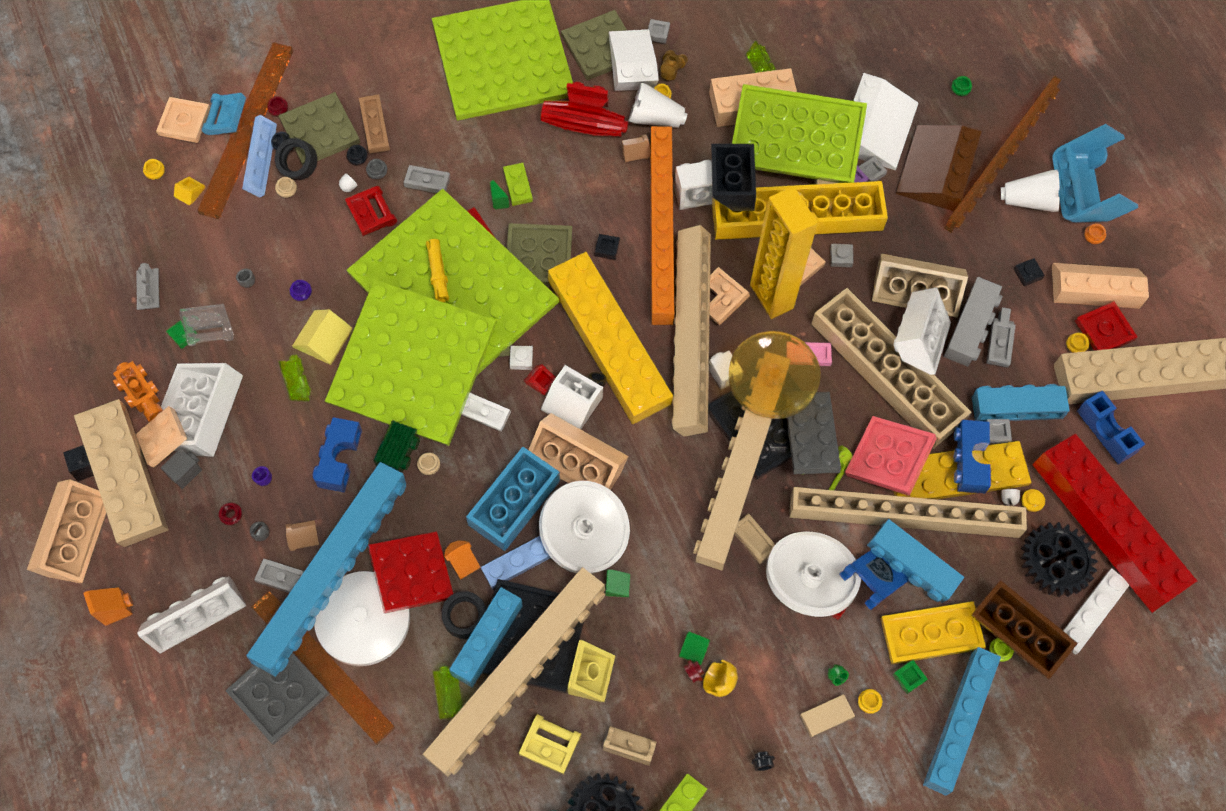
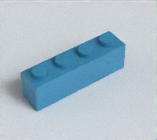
(1020, 402)
(915, 561)
(486, 637)

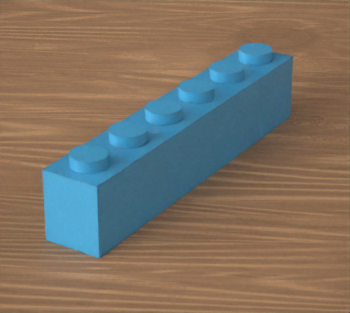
(962, 721)

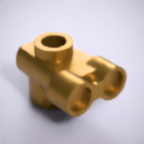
(671, 64)

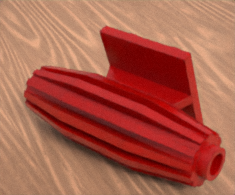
(584, 112)

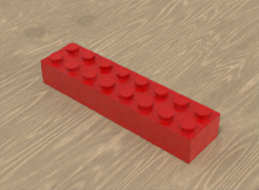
(1114, 522)

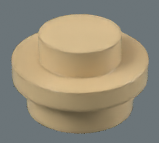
(286, 187)
(428, 463)

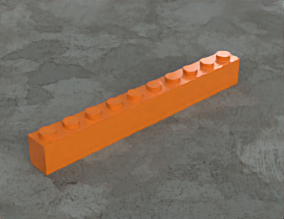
(661, 226)

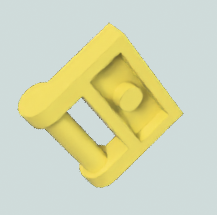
(546, 751)

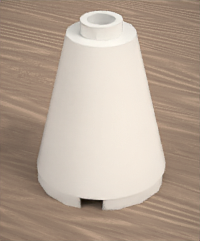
(656, 109)
(1034, 191)

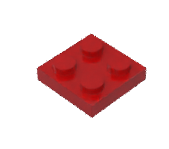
(1106, 328)

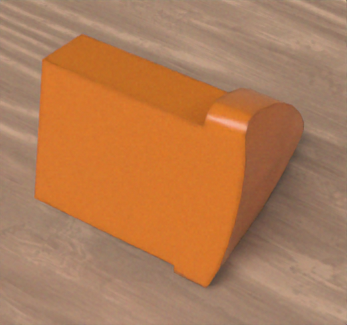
(461, 558)

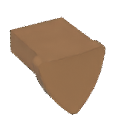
(636, 148)
(301, 535)

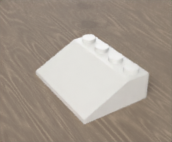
(886, 120)
(202, 401)
(192, 615)

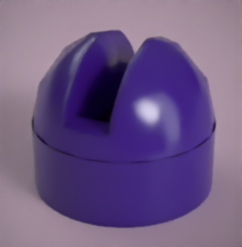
(262, 476)

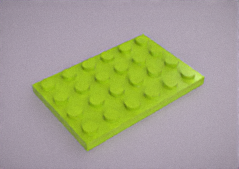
(801, 133)

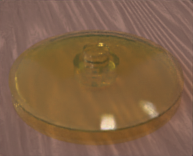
(774, 374)

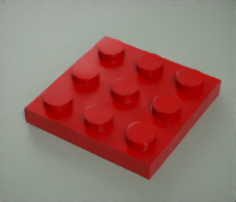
(410, 572)

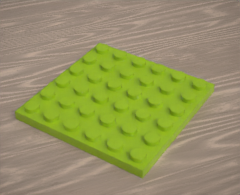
(502, 57)
(411, 361)

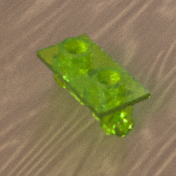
(759, 58)
(294, 380)
(447, 693)

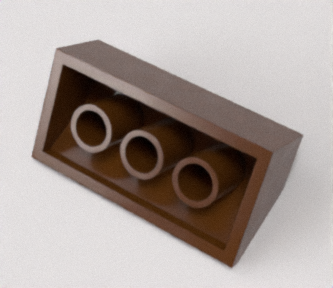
(1024, 629)

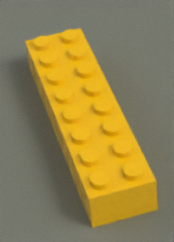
(837, 208)
(783, 251)
(609, 338)

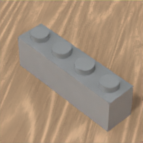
(973, 321)

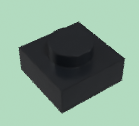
(607, 246)
(1029, 272)

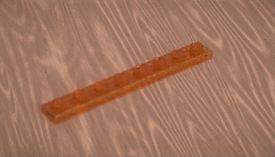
(332, 677)

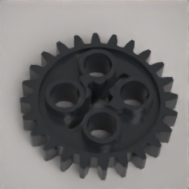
(1070, 578)
(618, 796)

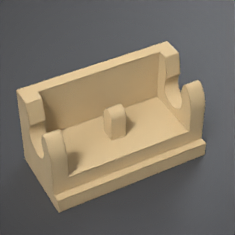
(629, 746)

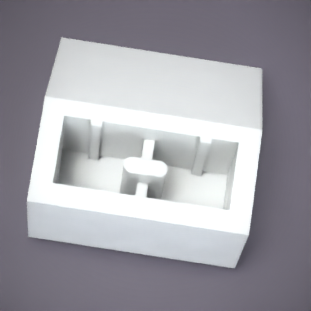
(572, 397)

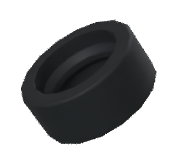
(281, 158)
(451, 602)

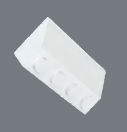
(923, 330)

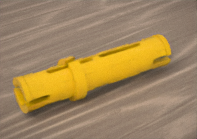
(438, 277)

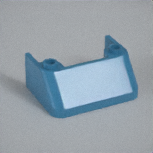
(1078, 181)

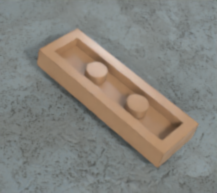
(374, 124)

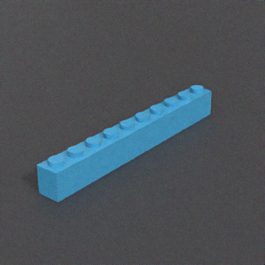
(326, 570)

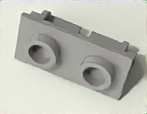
(147, 287)

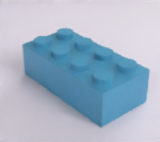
(513, 498)

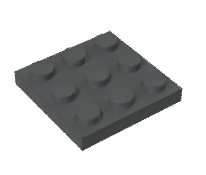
(277, 701)

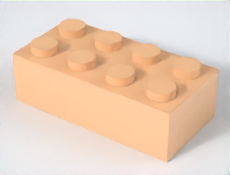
(726, 91)

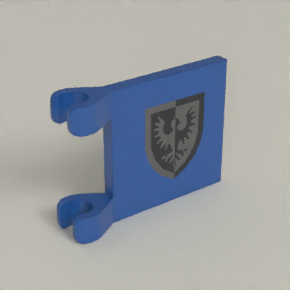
(877, 575)

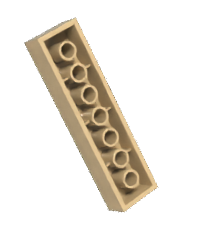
(871, 351)
(1143, 370)

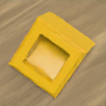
(188, 190)

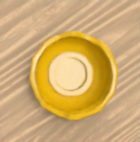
(720, 679)

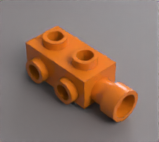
(139, 391)

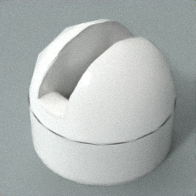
(347, 183)
(1010, 495)

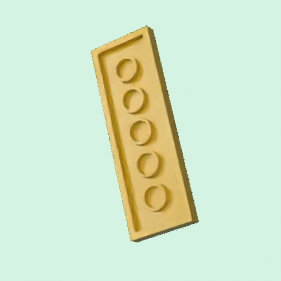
(937, 474)

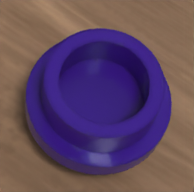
(300, 290)

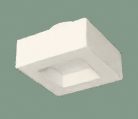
(521, 357)

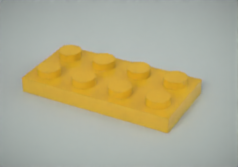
(932, 632)

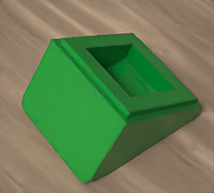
(499, 197)
(617, 583)
(694, 648)

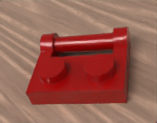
(364, 213)

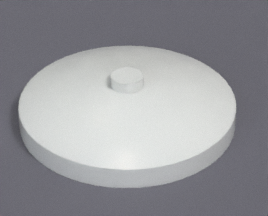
(584, 527)
(806, 574)
(355, 626)

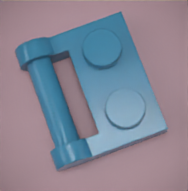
(229, 113)

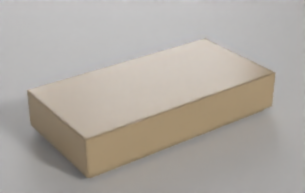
(754, 538)
(827, 715)

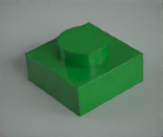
(178, 334)
(910, 677)

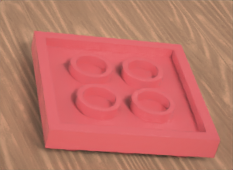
(891, 455)

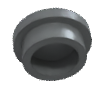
(376, 169)

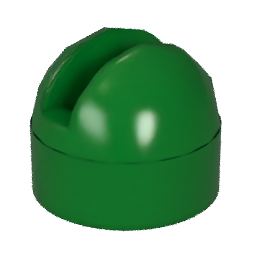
(838, 674)

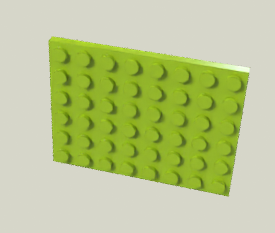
(478, 270)

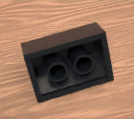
(734, 176)

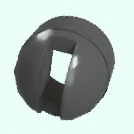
(245, 278)
(263, 532)

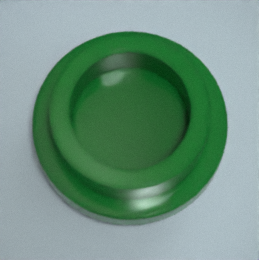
(961, 86)

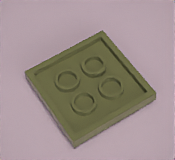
(591, 43)
(322, 125)
(540, 246)

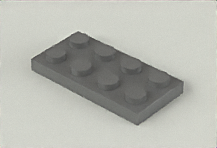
(814, 438)

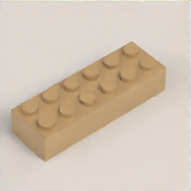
(121, 473)

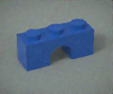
(1099, 416)
(339, 436)
(970, 474)

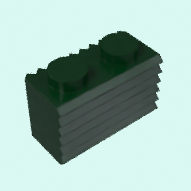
(397, 446)

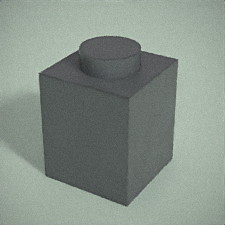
(182, 468)

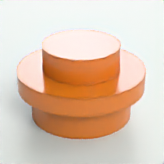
(1095, 233)

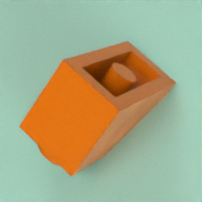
(109, 604)

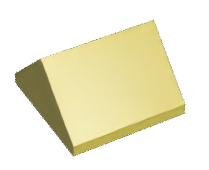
(323, 336)
(590, 672)

